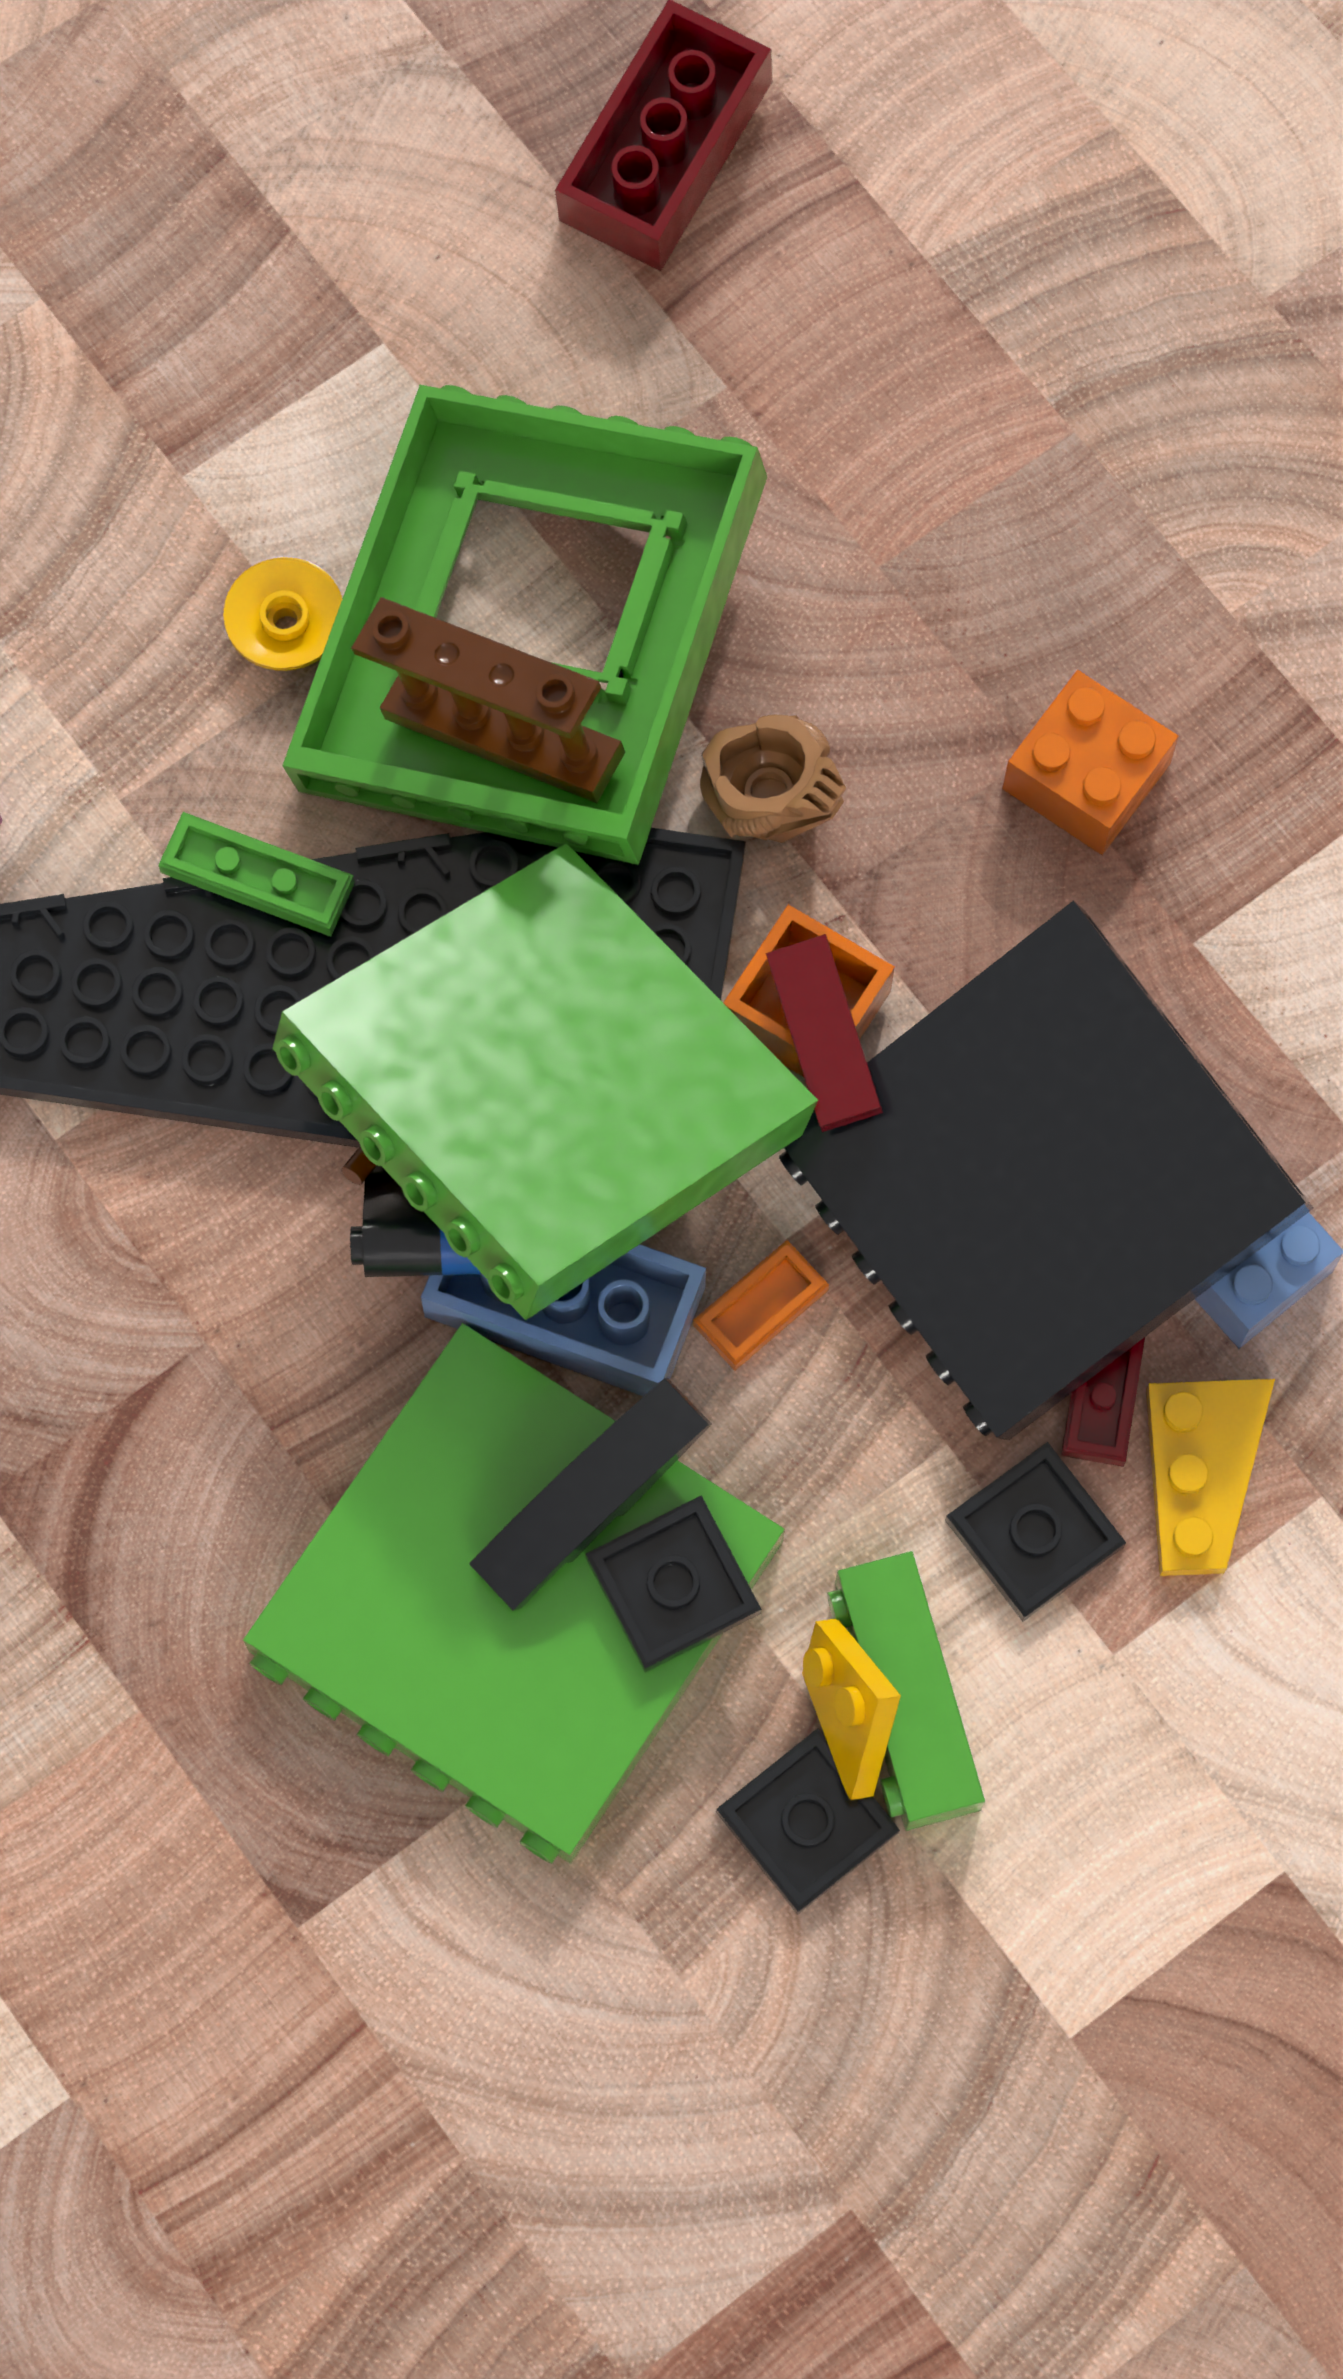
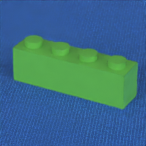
(928, 1746)

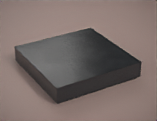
(1035, 1531)
(673, 1583)
(804, 1824)

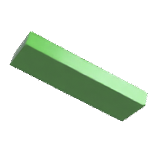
(256, 874)

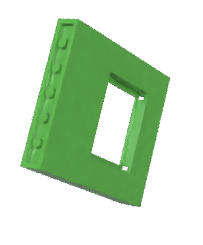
(563, 465)

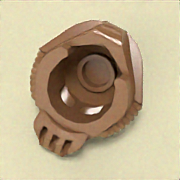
(771, 778)

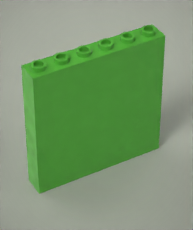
(543, 1078)
(399, 1633)

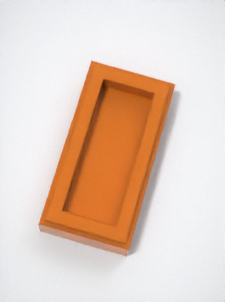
(760, 1305)

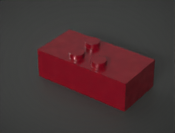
(664, 134)

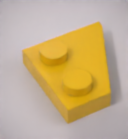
(851, 1703)

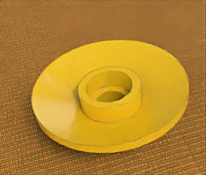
(279, 590)

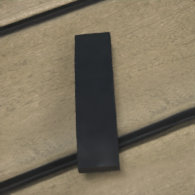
(590, 1494)

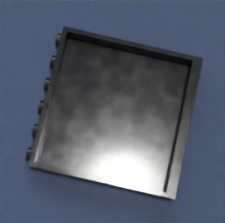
(1044, 1175)

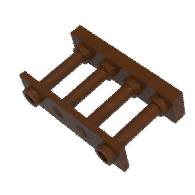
(489, 699)

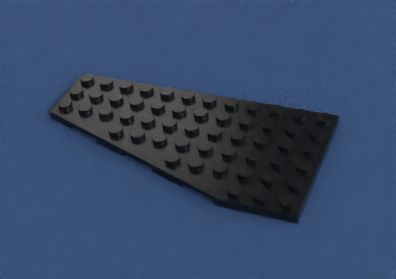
(177, 993)

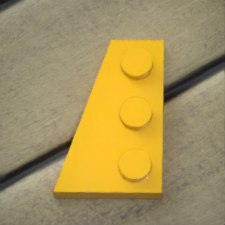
(1201, 1467)

